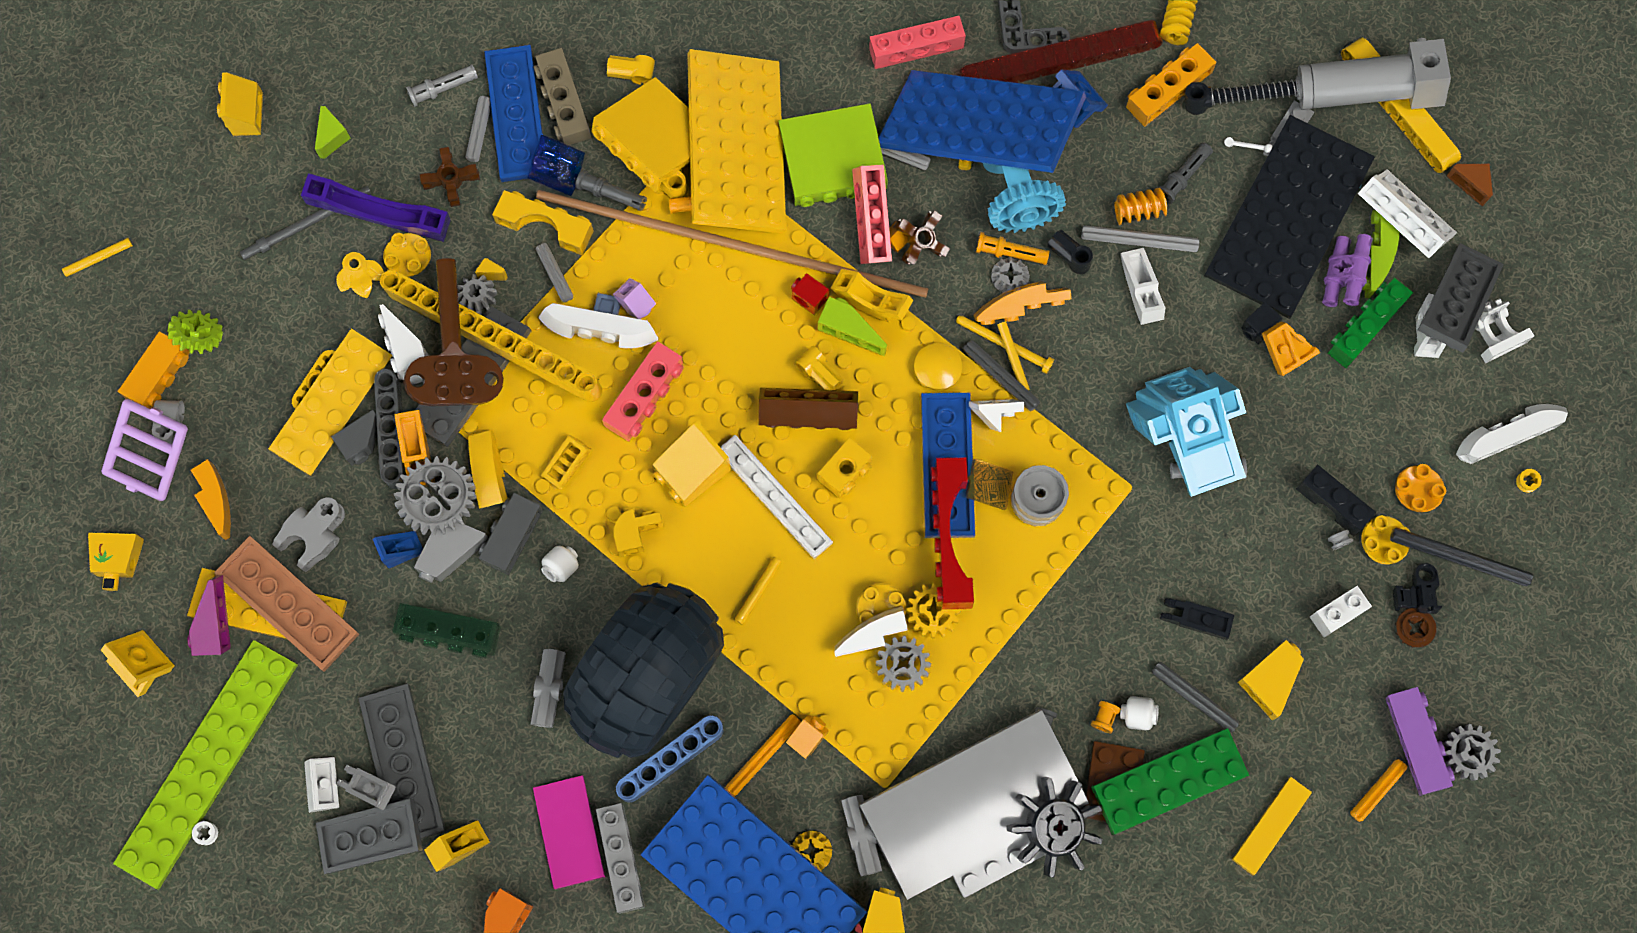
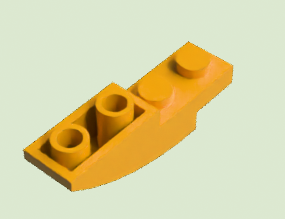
(1012, 302)

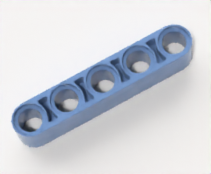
(656, 761)

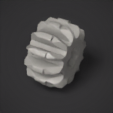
(483, 287)

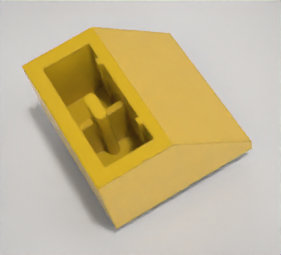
(240, 105)

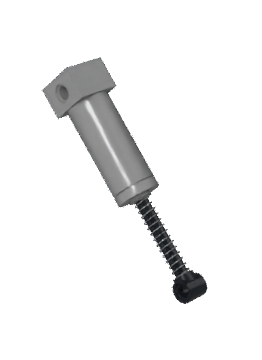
(1417, 76)

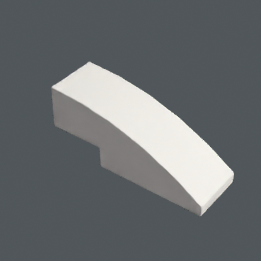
(1143, 286)
(872, 631)

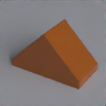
(1474, 180)

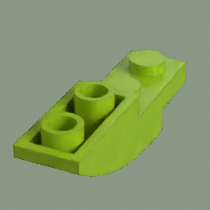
(1381, 252)

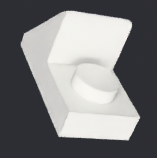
(992, 410)

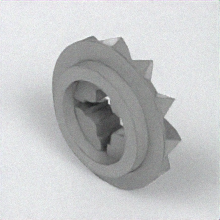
(1002, 281)

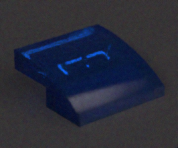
(556, 165)

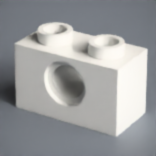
(1340, 611)

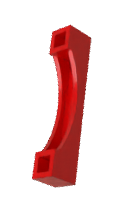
(955, 588)

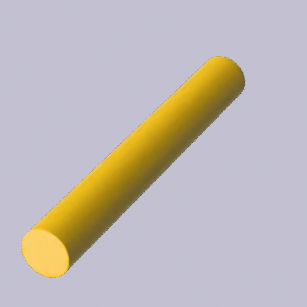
(97, 257)
(1012, 354)
(758, 590)

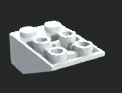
(402, 343)

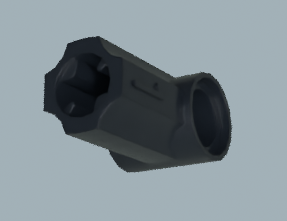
(1069, 250)

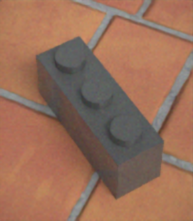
(510, 533)

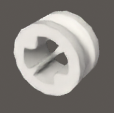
(213, 832)

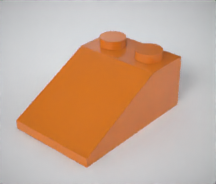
(505, 912)

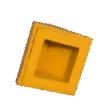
(897, 238)

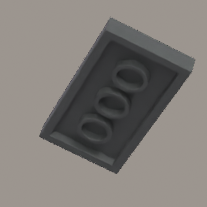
(369, 836)

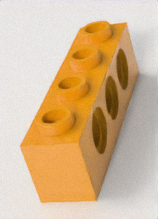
(1147, 109)

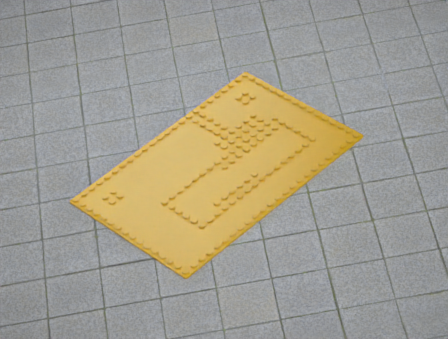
(743, 333)

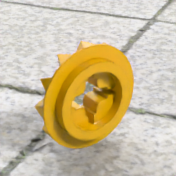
(820, 841)

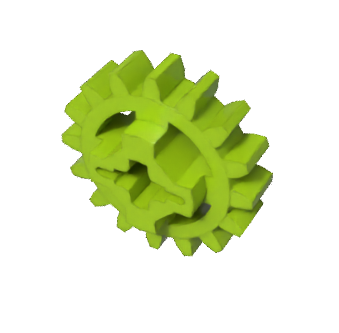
(195, 331)

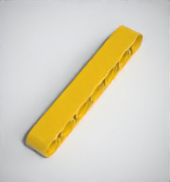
(1416, 123)

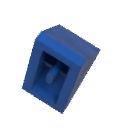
(398, 548)

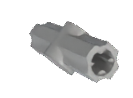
(547, 688)
(861, 837)

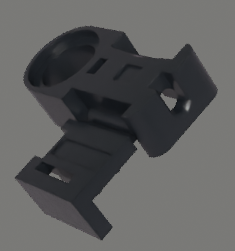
(1421, 593)

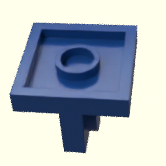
(1076, 81)

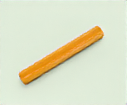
(763, 755)

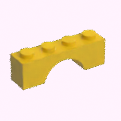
(516, 211)

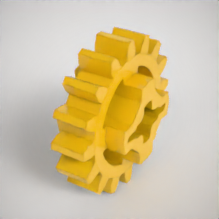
(922, 611)

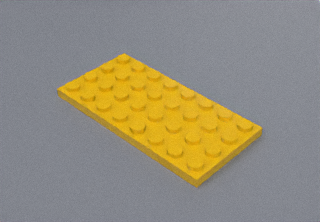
(736, 142)

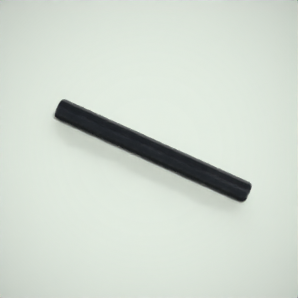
(1461, 557)

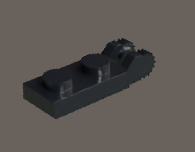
(1199, 618)

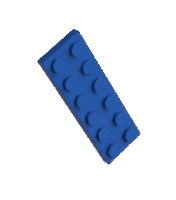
(514, 109)
(947, 435)

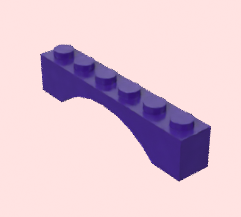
(347, 201)

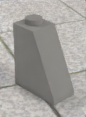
(447, 552)

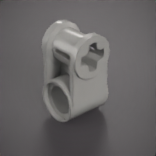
(173, 410)

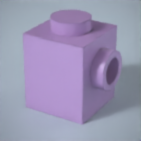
(634, 299)

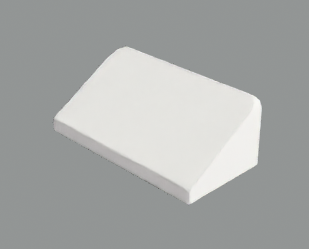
(321, 784)

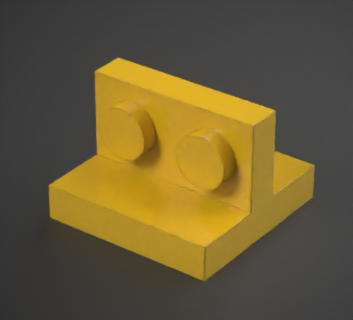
(137, 661)

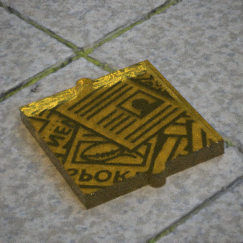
(989, 484)

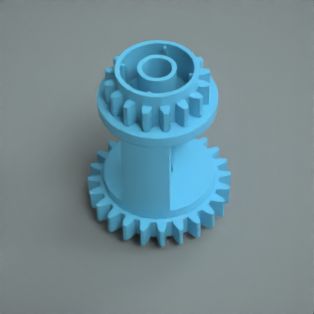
(1024, 201)

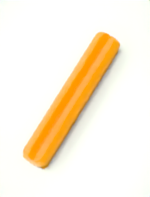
(1378, 790)

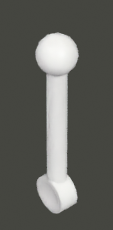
(1229, 142)

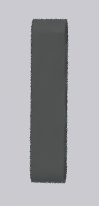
(384, 419)

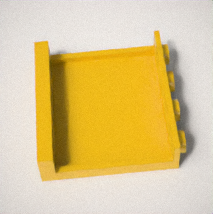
(647, 132)

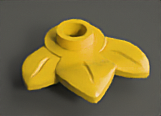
(358, 278)

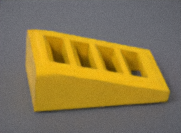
(569, 441)

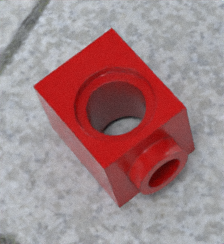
(809, 293)

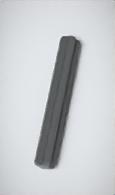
(1004, 378)
(1195, 697)

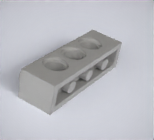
(620, 858)

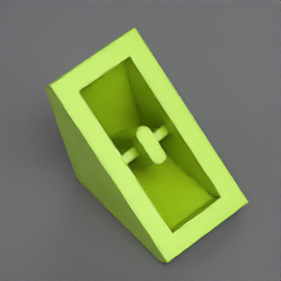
(329, 134)

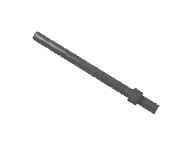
(264, 244)

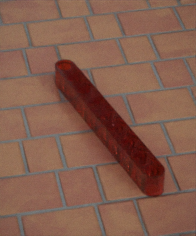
(1068, 54)

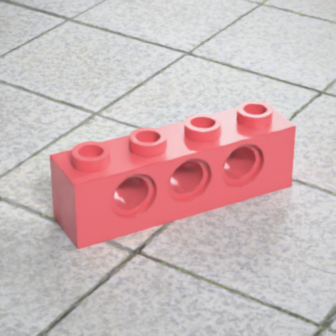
(917, 42)
(872, 214)
(658, 358)

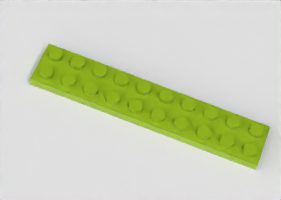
(205, 765)

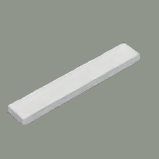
(776, 498)

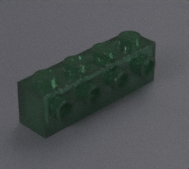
(447, 630)

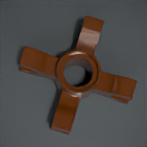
(467, 173)
(912, 232)

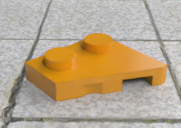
(1287, 348)

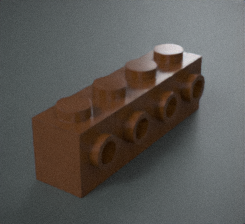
(808, 408)

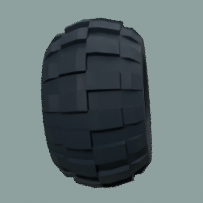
(642, 669)

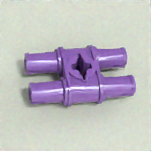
(1347, 270)

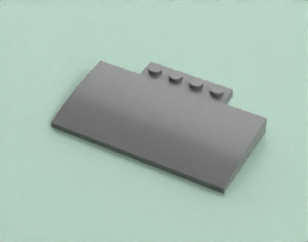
(958, 810)

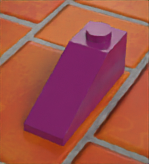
(210, 625)

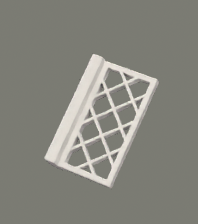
(1407, 213)

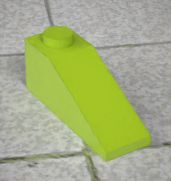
(847, 324)

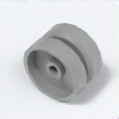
(1042, 481)

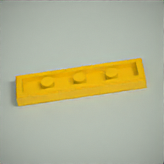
(1271, 826)

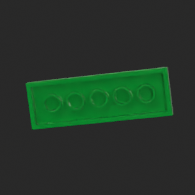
(1169, 781)

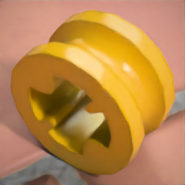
(1521, 483)

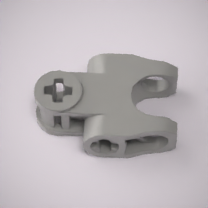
(315, 529)

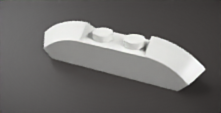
(588, 324)
(1486, 442)

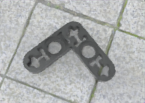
(1022, 36)

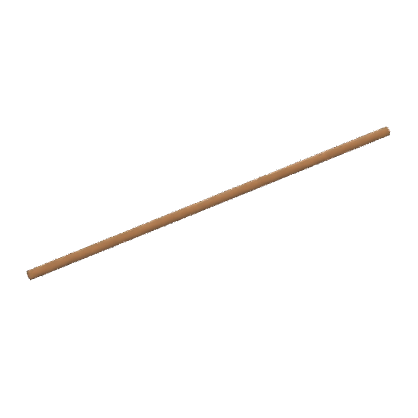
(726, 242)

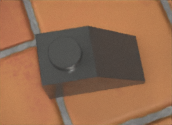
(358, 439)

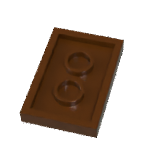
(1108, 762)

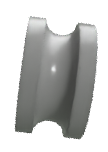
(1340, 539)

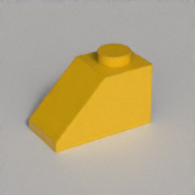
(456, 845)

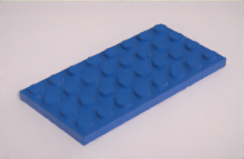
(982, 120)
(746, 870)

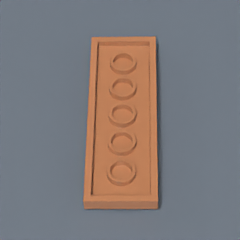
(287, 603)

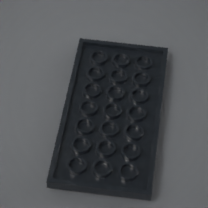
(1289, 216)

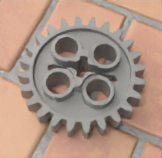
(417, 511)

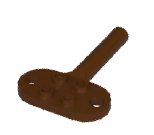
(453, 375)

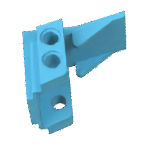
(1194, 416)

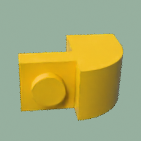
(628, 530)

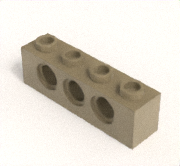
(555, 64)

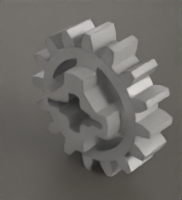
(895, 655)
(1466, 742)

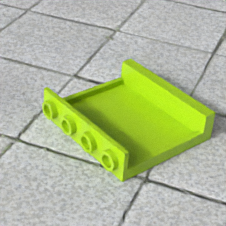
(826, 148)

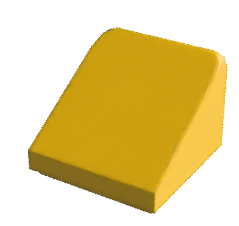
(491, 271)

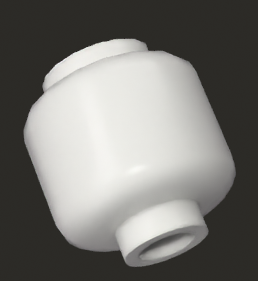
(560, 563)
(1140, 713)

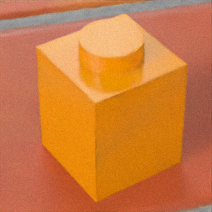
(808, 736)

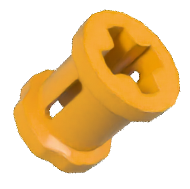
(1105, 717)

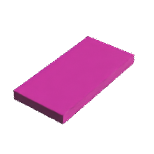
(568, 832)

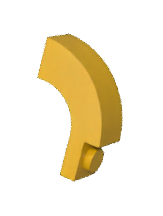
(869, 297)

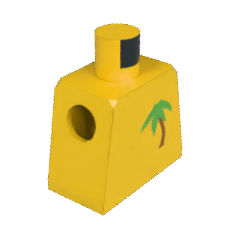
(113, 556)

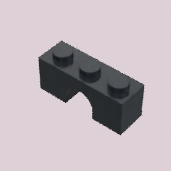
(1349, 509)

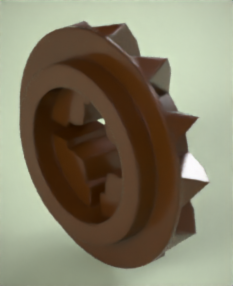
(1427, 628)

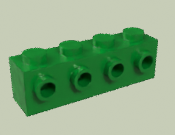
(1371, 321)

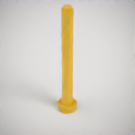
(1044, 363)

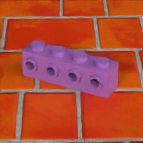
(1419, 741)

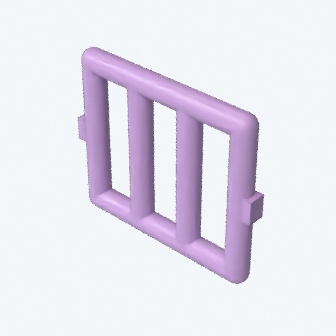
(116, 450)

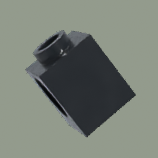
(1260, 321)

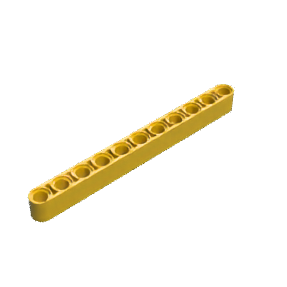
(498, 340)

